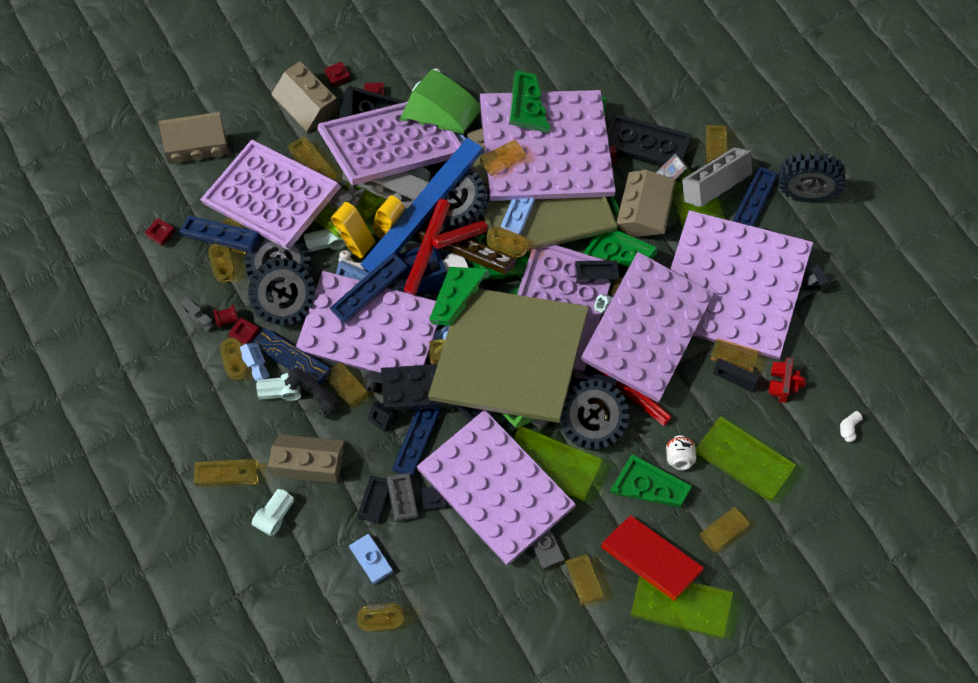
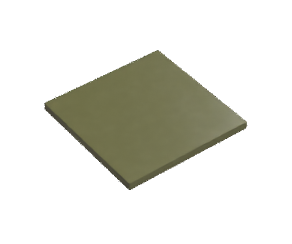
(553, 219)
(510, 355)

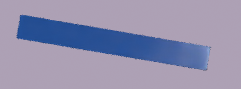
(424, 204)

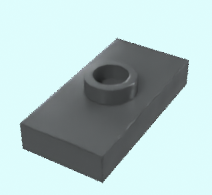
(402, 497)
(547, 551)

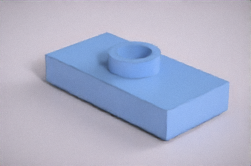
(371, 559)

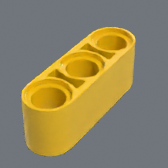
(387, 215)
(353, 229)

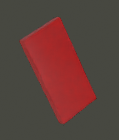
(652, 558)

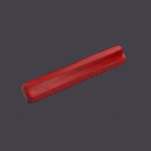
(459, 234)

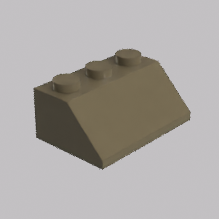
(304, 97)
(194, 137)
(645, 203)
(306, 458)

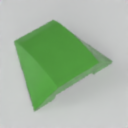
(441, 103)

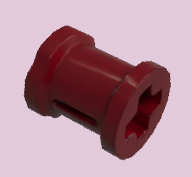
(225, 316)

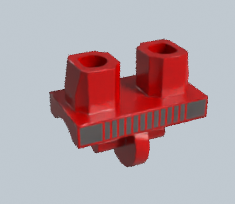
(784, 370)

